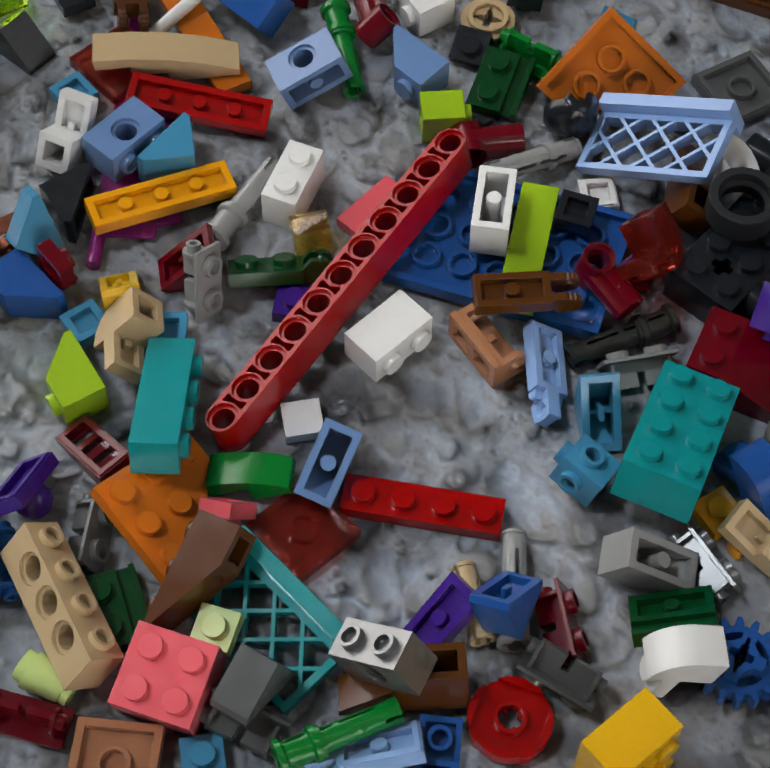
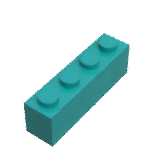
(164, 406)

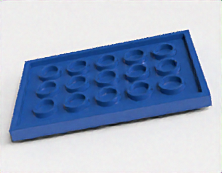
(442, 266)

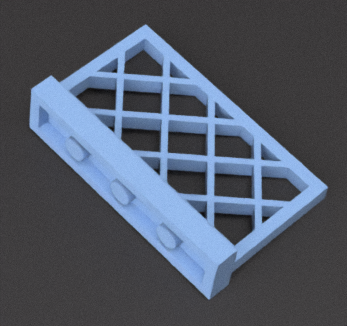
(665, 116)

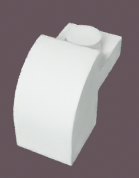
(61, 143)
(683, 655)

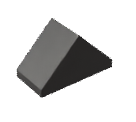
(249, 684)

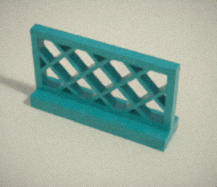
(299, 603)

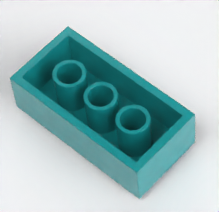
(675, 441)

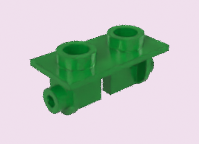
(519, 43)

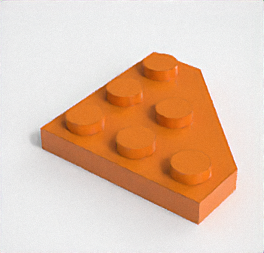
(610, 60)
(155, 508)

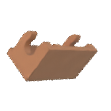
(485, 346)

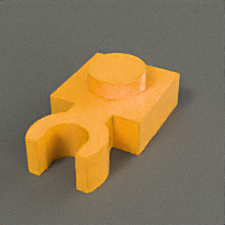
(712, 511)

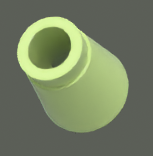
(38, 677)

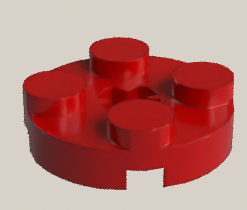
(515, 744)

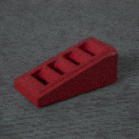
(112, 464)

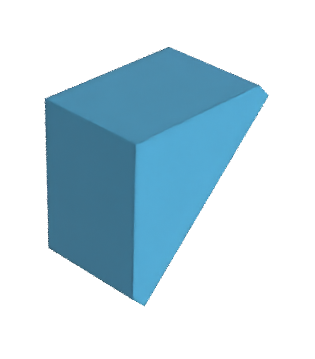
(169, 151)
(31, 223)
(599, 409)

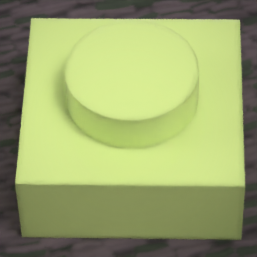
(218, 626)

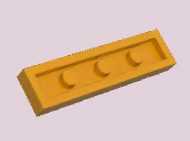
(160, 197)

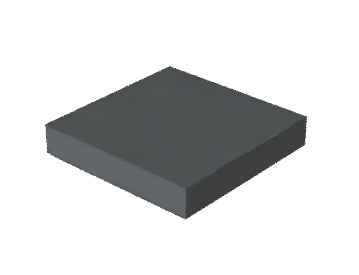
(738, 79)

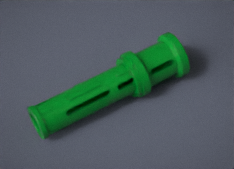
(338, 22)
(318, 742)

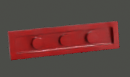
(203, 103)
(422, 507)

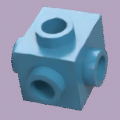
(583, 469)

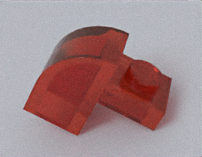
(653, 243)

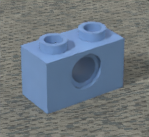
(308, 68)
(121, 137)

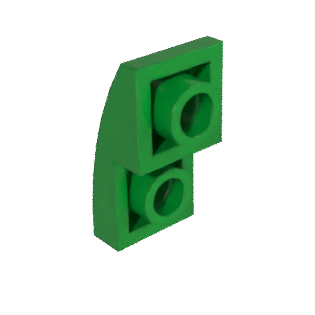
(257, 472)

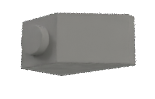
(647, 561)

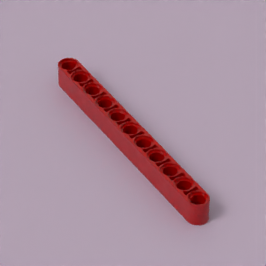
(338, 292)

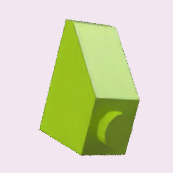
(74, 383)

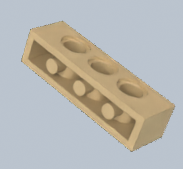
(61, 606)

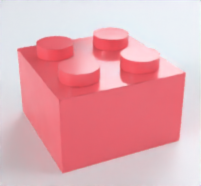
(167, 678)

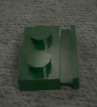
(501, 84)
(120, 601)
(669, 609)

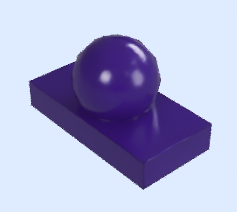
(25, 488)

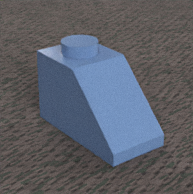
(416, 66)
(328, 462)

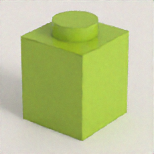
(441, 111)

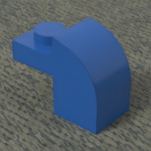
(749, 468)

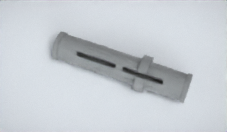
(544, 156)

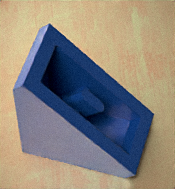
(506, 603)

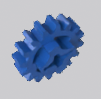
(753, 672)

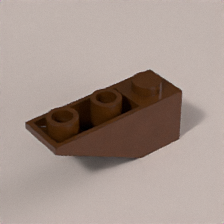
(688, 199)
(203, 566)
(443, 690)

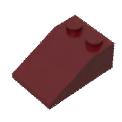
(739, 356)

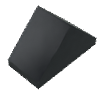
(24, 43)
(65, 198)

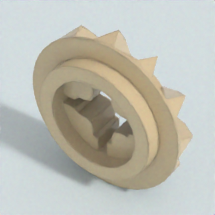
(477, 12)

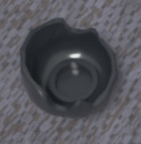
(571, 116)

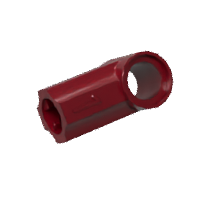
(375, 21)
(492, 140)
(616, 295)

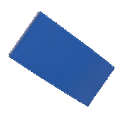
(441, 741)

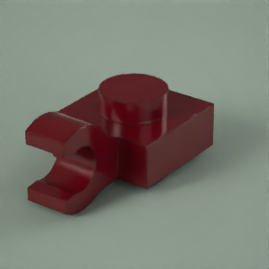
(57, 264)

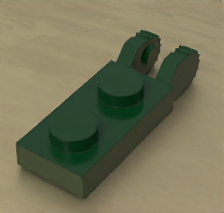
(280, 269)

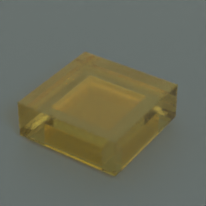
(310, 231)

